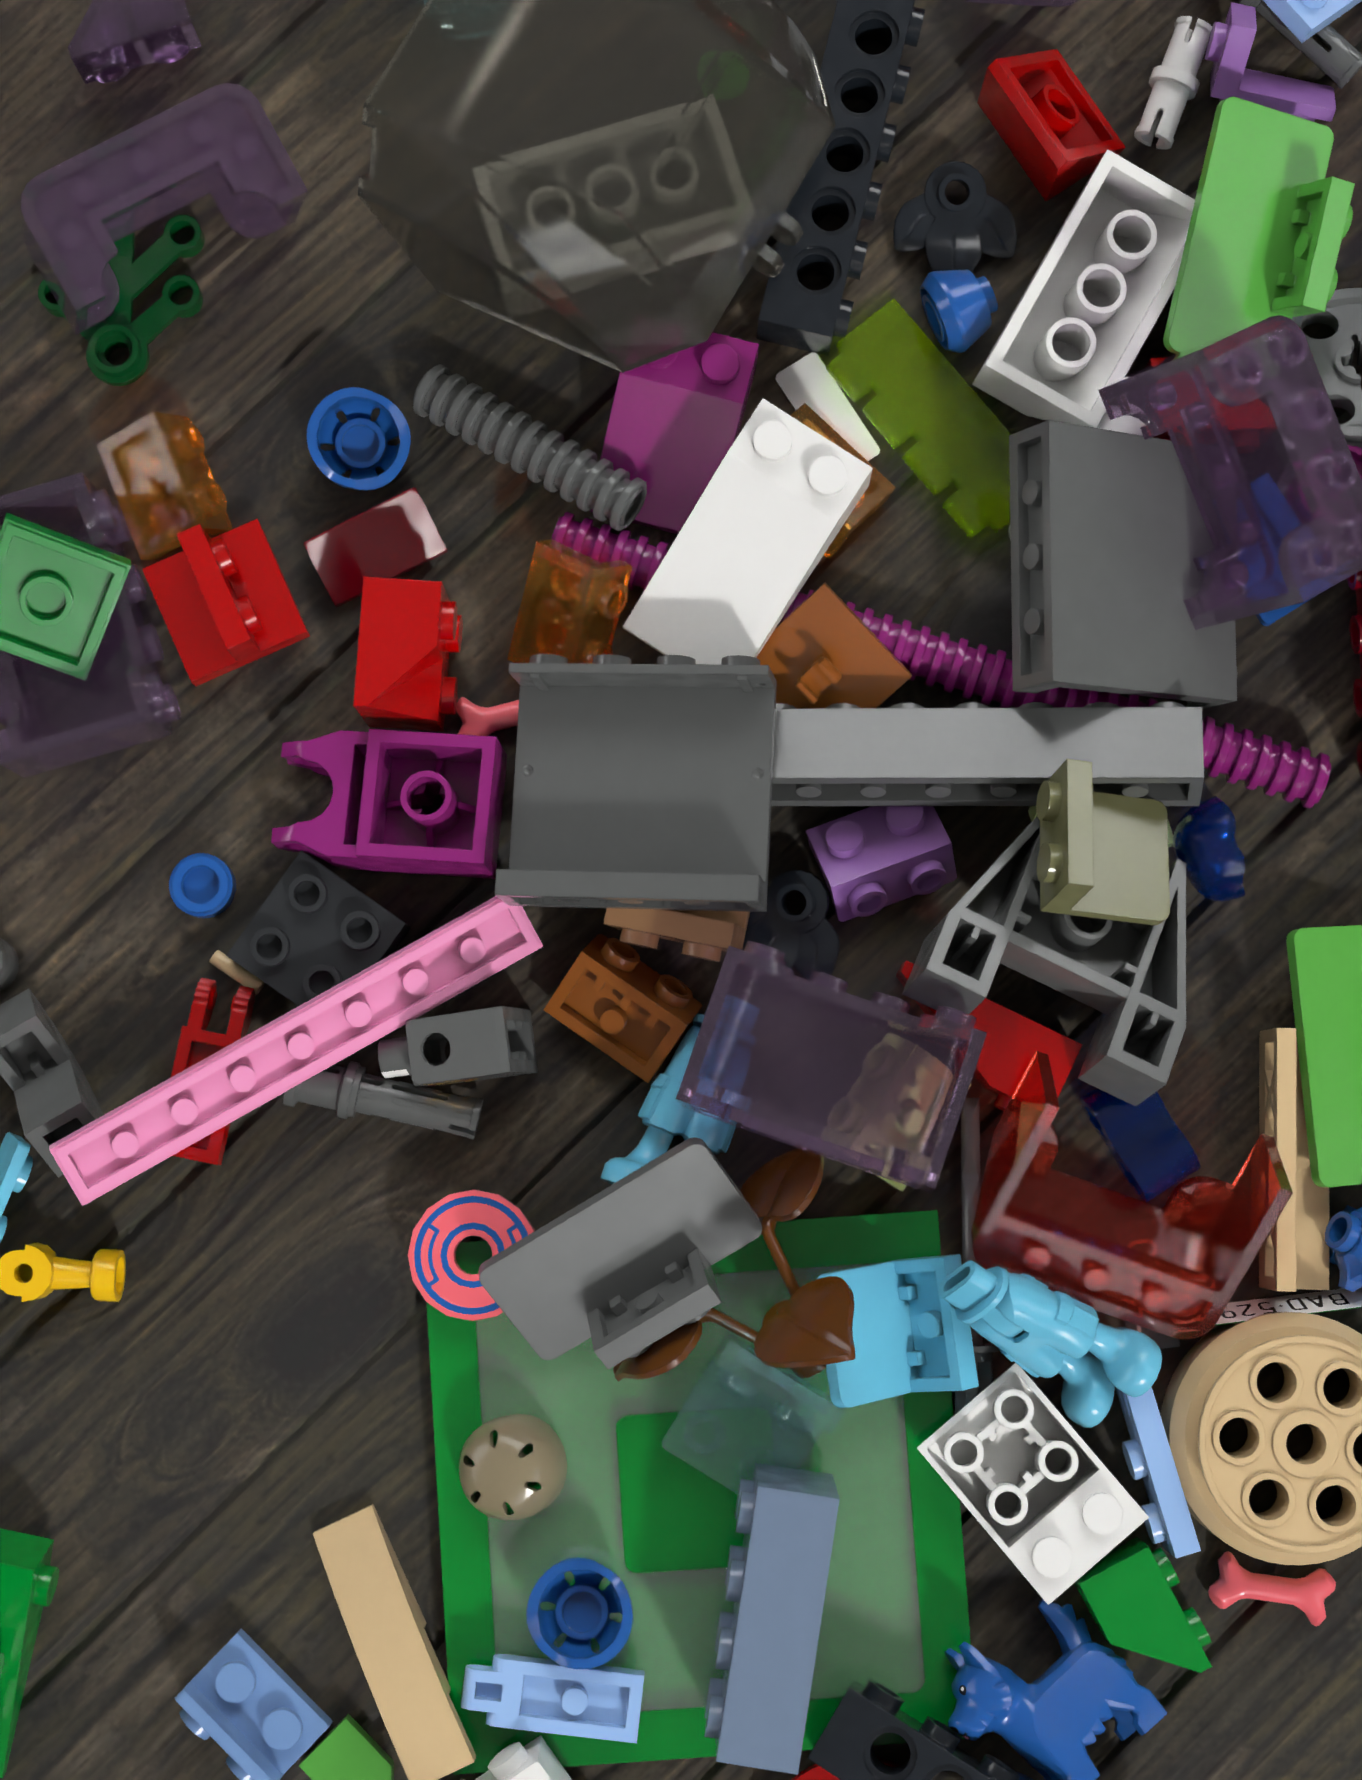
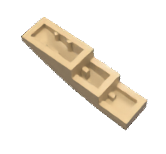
(393, 1646)

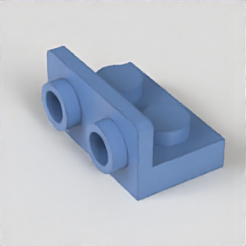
(251, 1711)

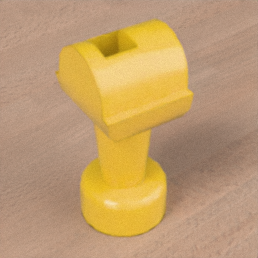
(38, 1272)

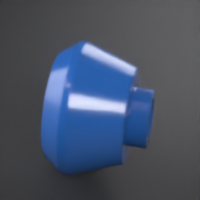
(957, 307)

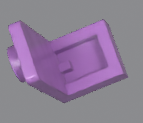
(1229, 50)

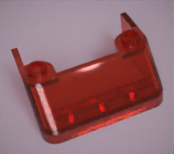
(1111, 1251)

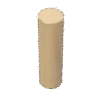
(236, 971)

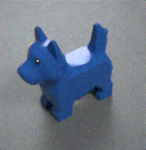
(1061, 1708)

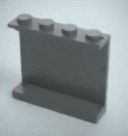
(641, 784)

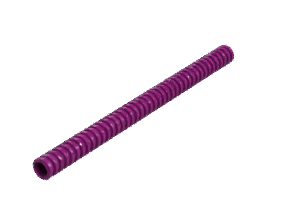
(991, 675)

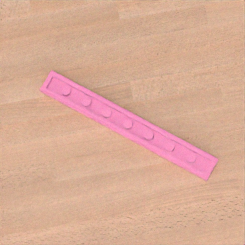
(293, 1048)

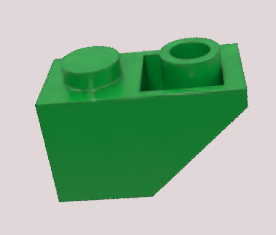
(1137, 1610)

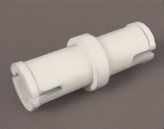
(1173, 82)

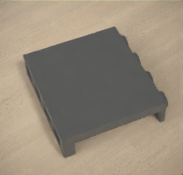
(1104, 569)

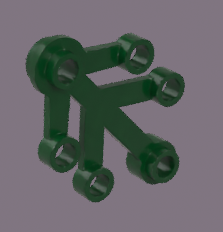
(132, 279)

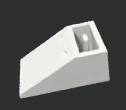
(1032, 1483)

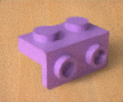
(882, 857)

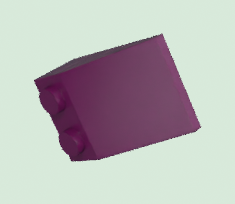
(678, 423)

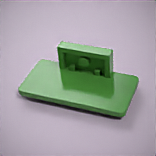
(1259, 226)
(1328, 1026)

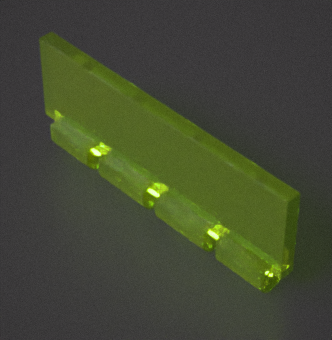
(931, 401)

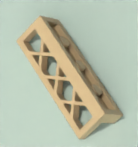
(1296, 1247)

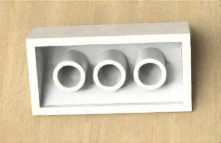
(1091, 296)

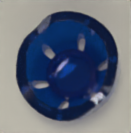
(1209, 849)

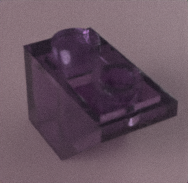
(130, 35)

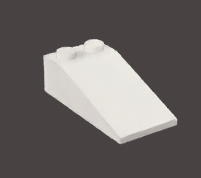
(750, 541)

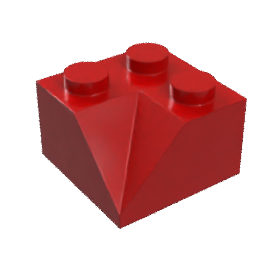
(405, 654)

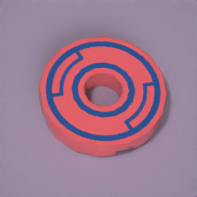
(435, 1245)

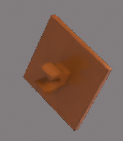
(830, 657)

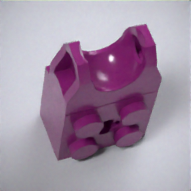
(379, 799)

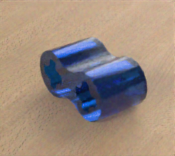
(1143, 1141)

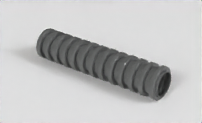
(529, 447)

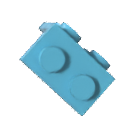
(902, 1333)

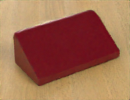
(375, 544)

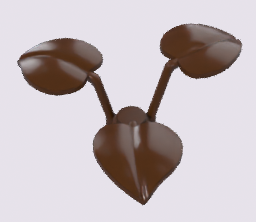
(795, 1333)

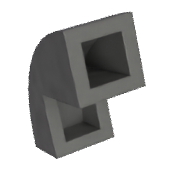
(44, 1075)

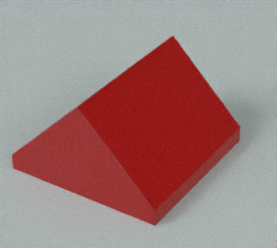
(1046, 119)

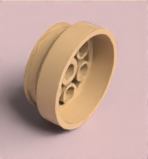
(1220, 1384)

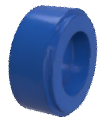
(202, 885)

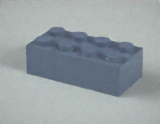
(775, 1618)

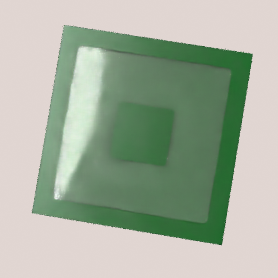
(669, 1528)

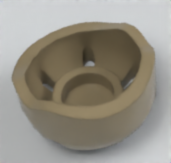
(504, 1471)

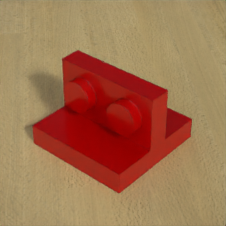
(225, 600)

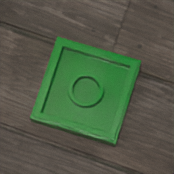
(55, 595)

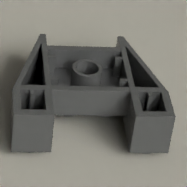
(1113, 966)

